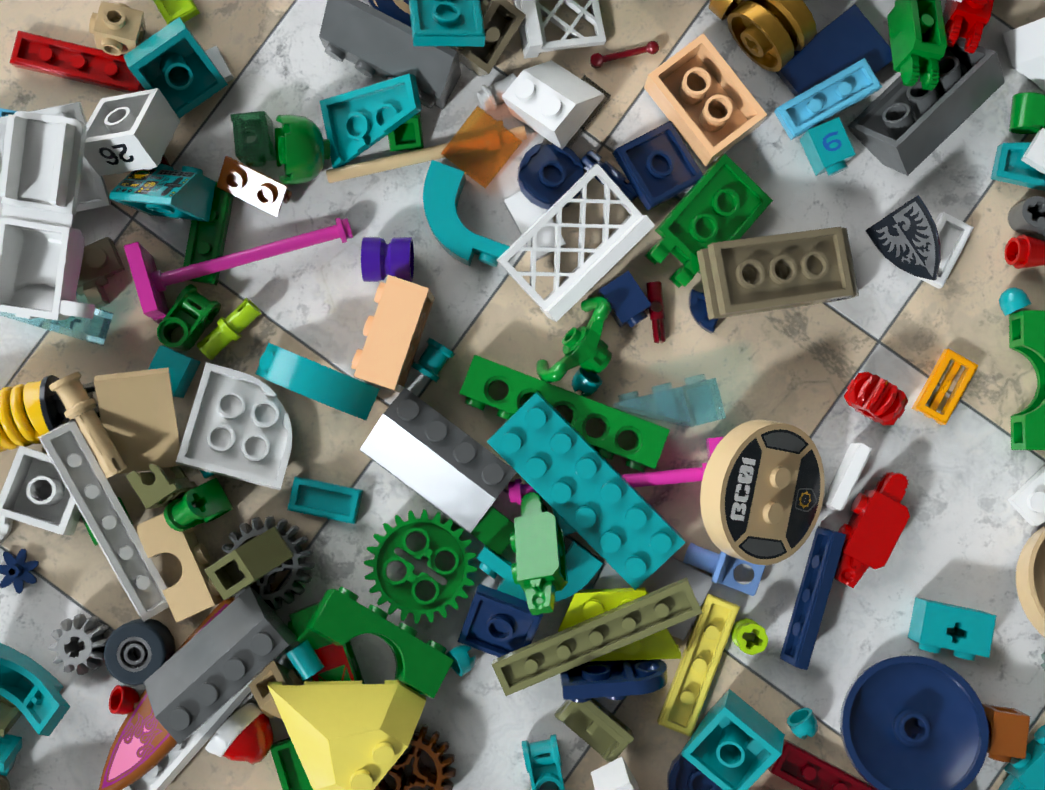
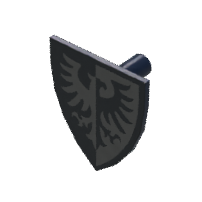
(909, 239)

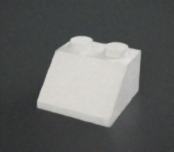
(551, 101)

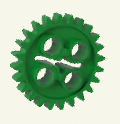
(402, 593)

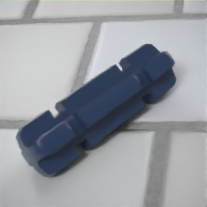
(593, 157)

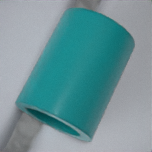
(305, 660)

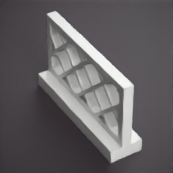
(533, 33)
(593, 267)

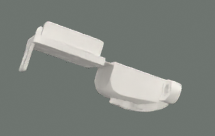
(39, 197)

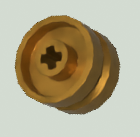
(771, 30)

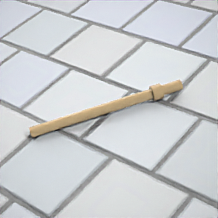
(397, 161)

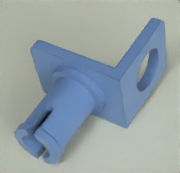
(722, 568)

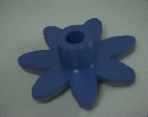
(17, 570)

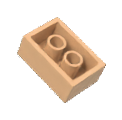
(704, 100)
(393, 333)

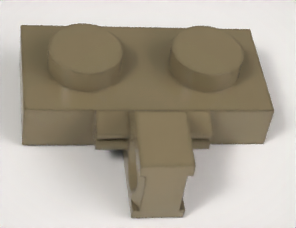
(98, 263)

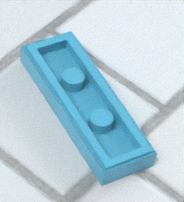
(827, 99)

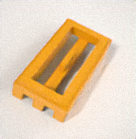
(930, 411)

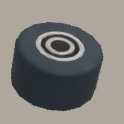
(152, 647)

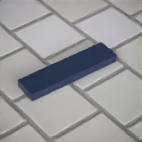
(812, 597)

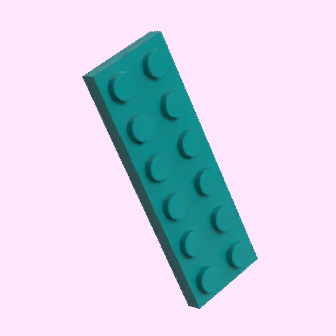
(586, 490)

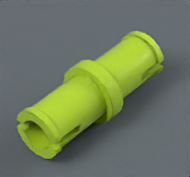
(229, 329)

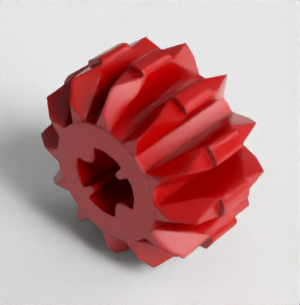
(876, 398)

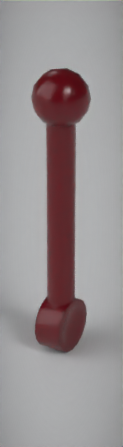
(597, 59)

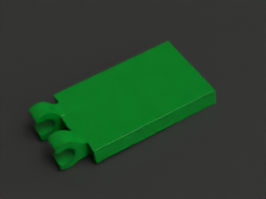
(713, 211)

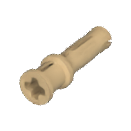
(81, 409)

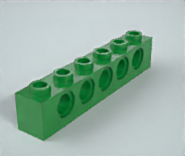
(649, 436)

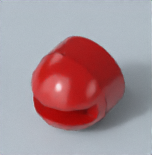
(123, 700)

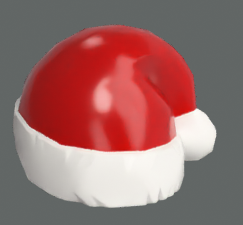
(243, 736)

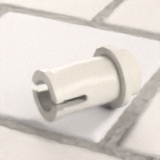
(492, 95)

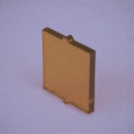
(481, 146)

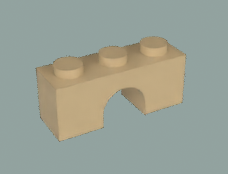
(194, 589)

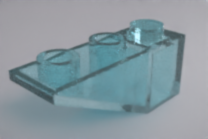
(684, 406)

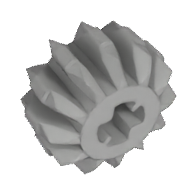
(69, 650)

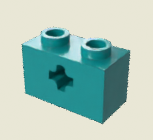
(972, 629)

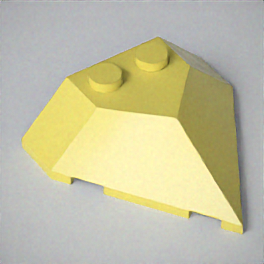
(348, 729)

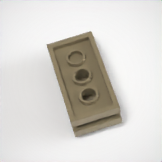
(777, 272)

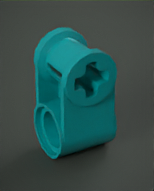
(543, 762)

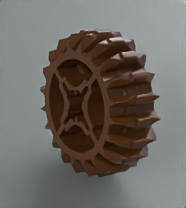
(421, 773)

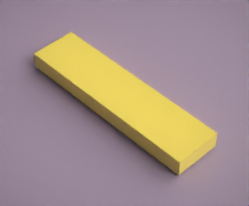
(698, 665)

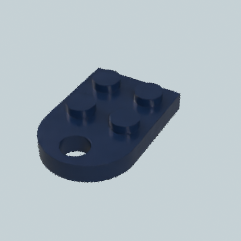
(613, 679)

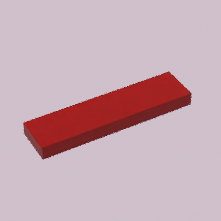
(73, 62)

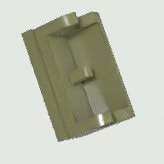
(156, 489)
(596, 727)

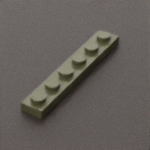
(596, 636)

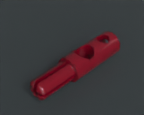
(655, 294)

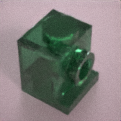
(258, 125)

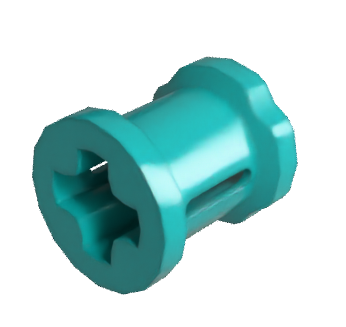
(433, 359)

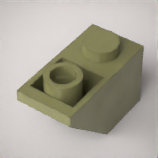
(249, 563)

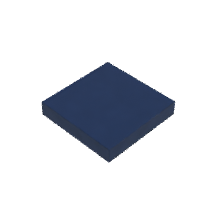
(658, 165)
(498, 623)

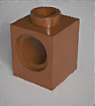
(1006, 732)

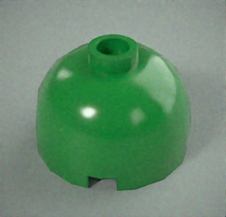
(299, 149)

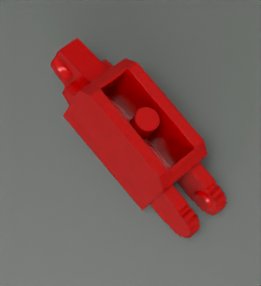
(967, 21)
(873, 528)

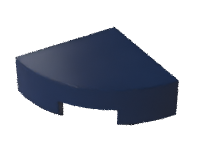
(699, 311)

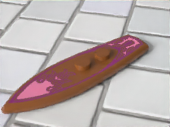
(142, 738)

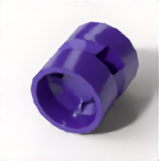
(385, 259)

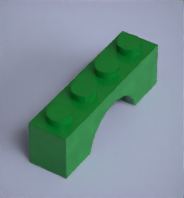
(1028, 338)
(417, 663)

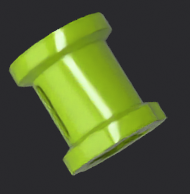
(749, 647)

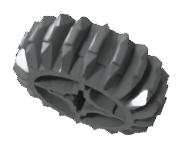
(296, 564)

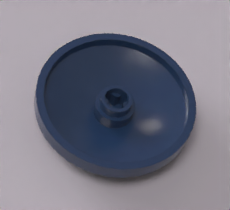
(914, 726)

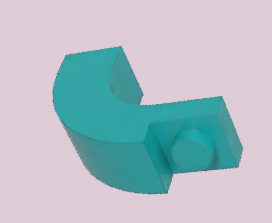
(440, 200)
(317, 381)
(580, 570)
(31, 690)

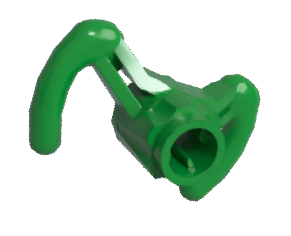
(582, 345)

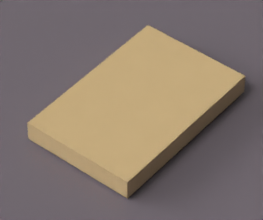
(140, 417)

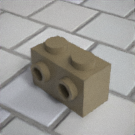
(500, 24)

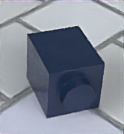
(626, 300)

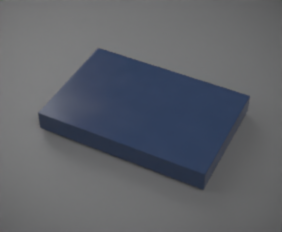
(835, 49)

